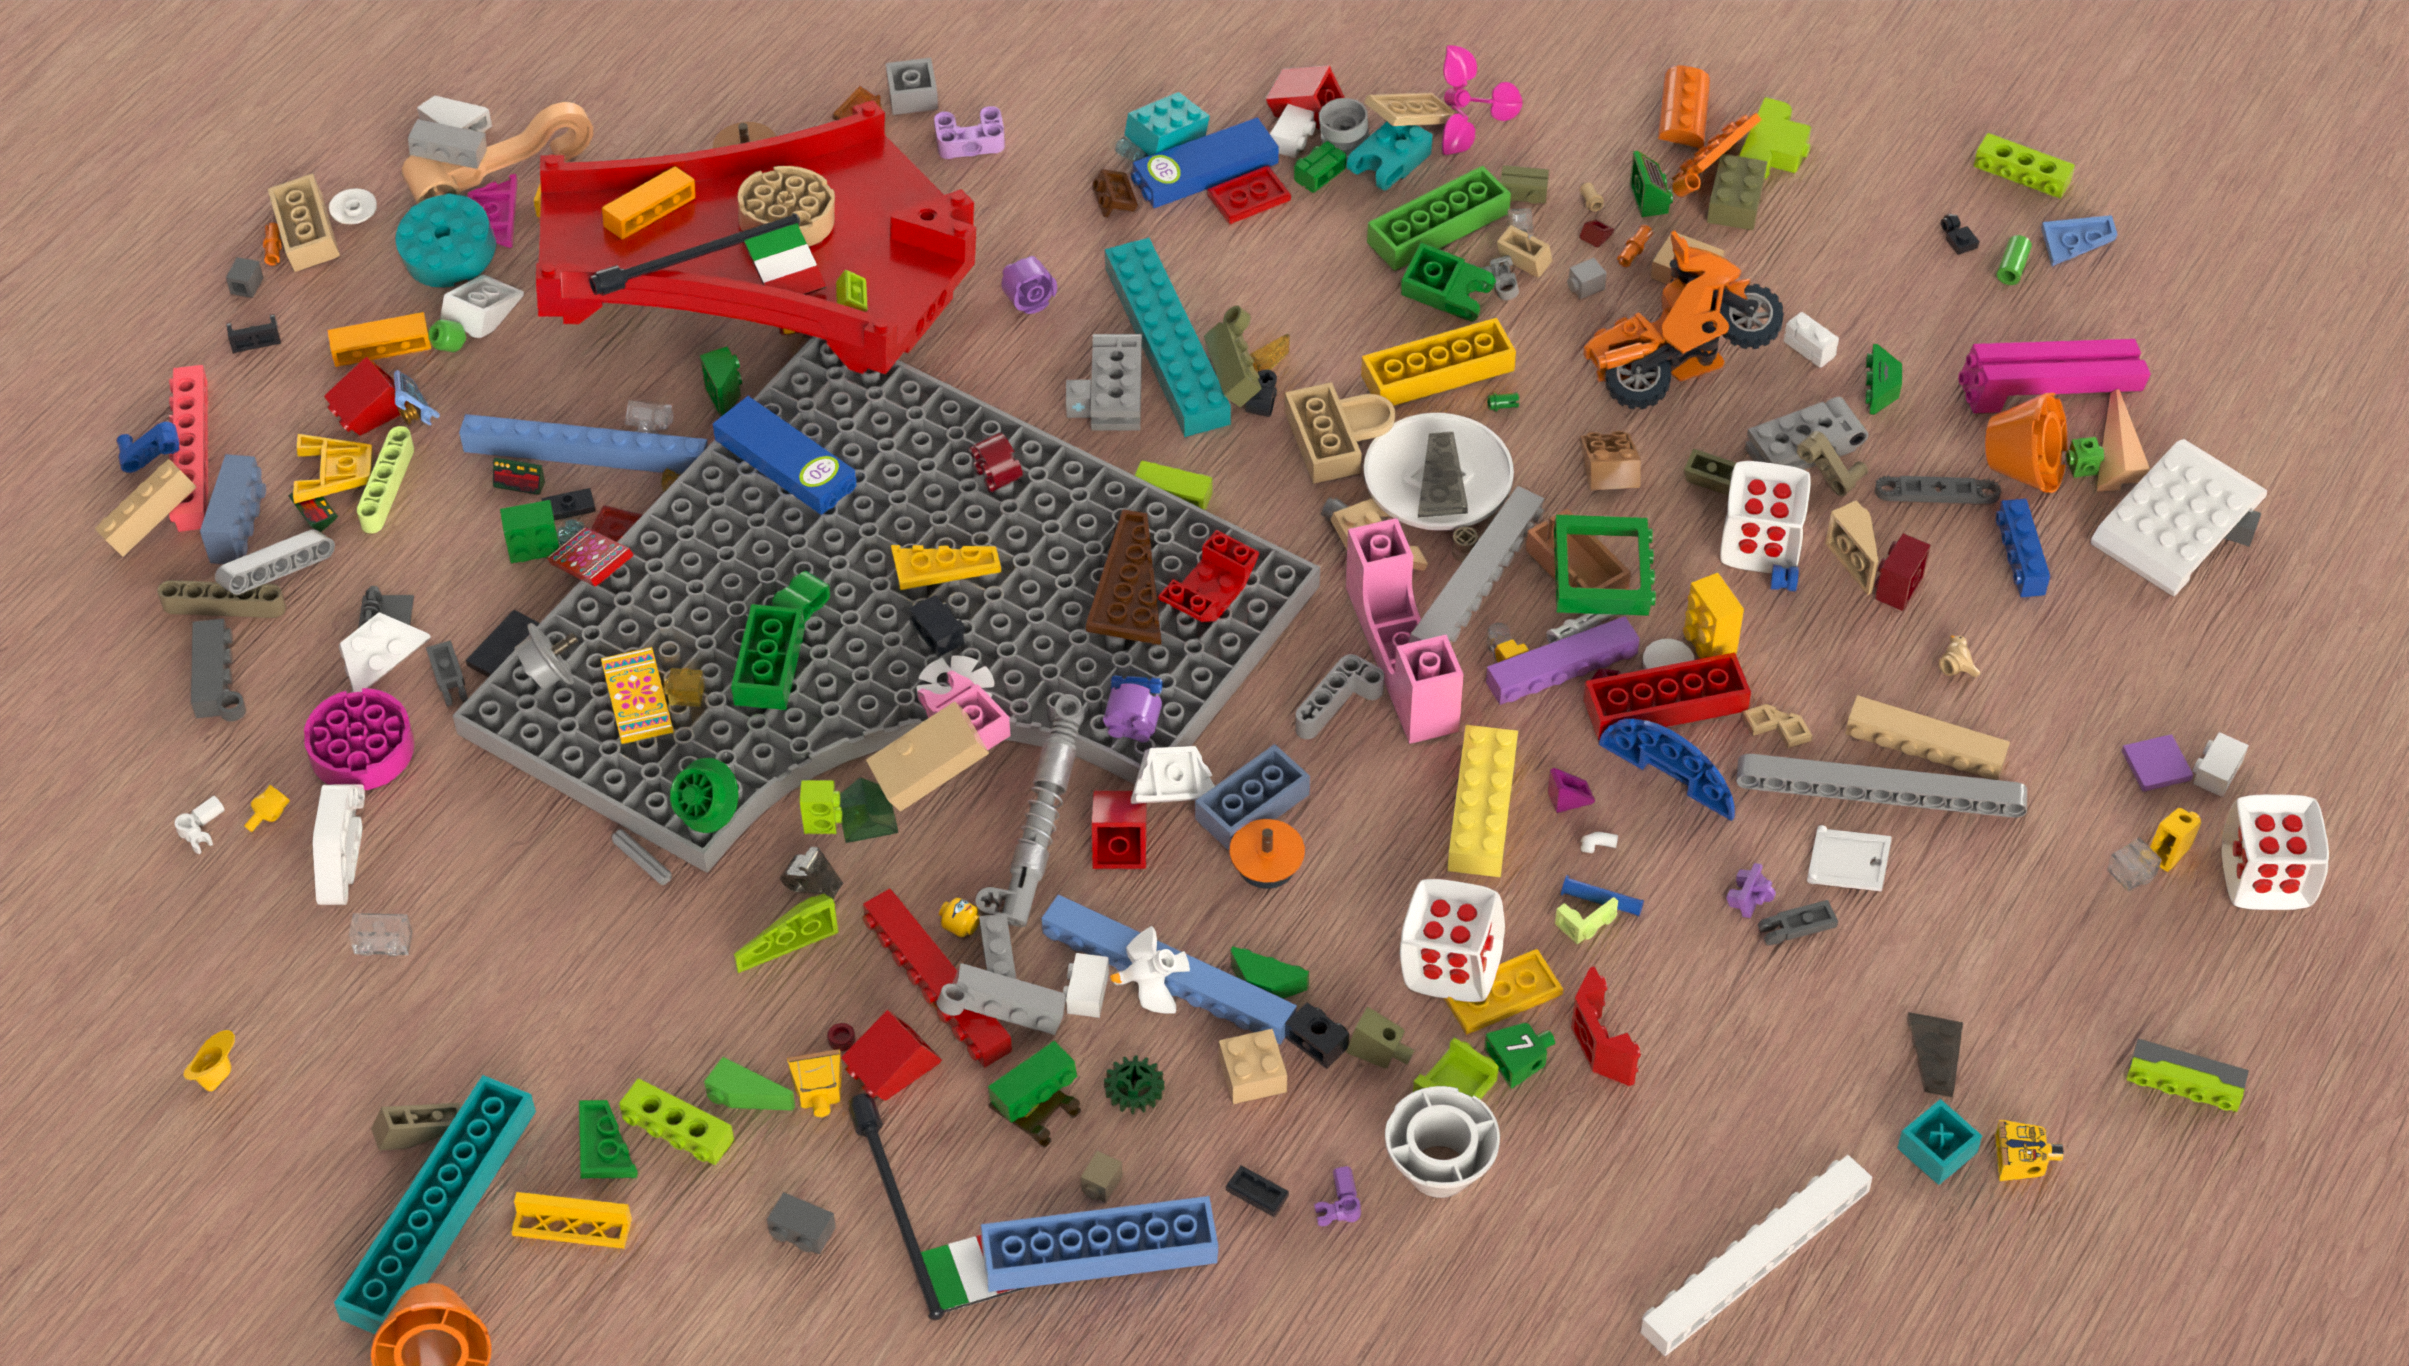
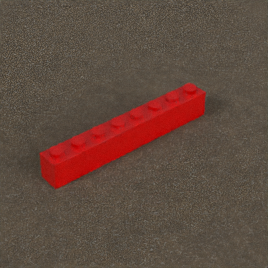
(932, 970)

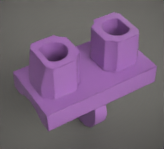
(1754, 890)

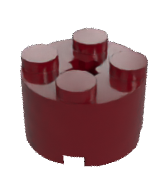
(995, 462)

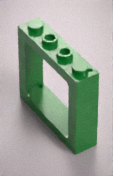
(1603, 600)

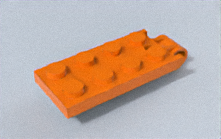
(1687, 179)

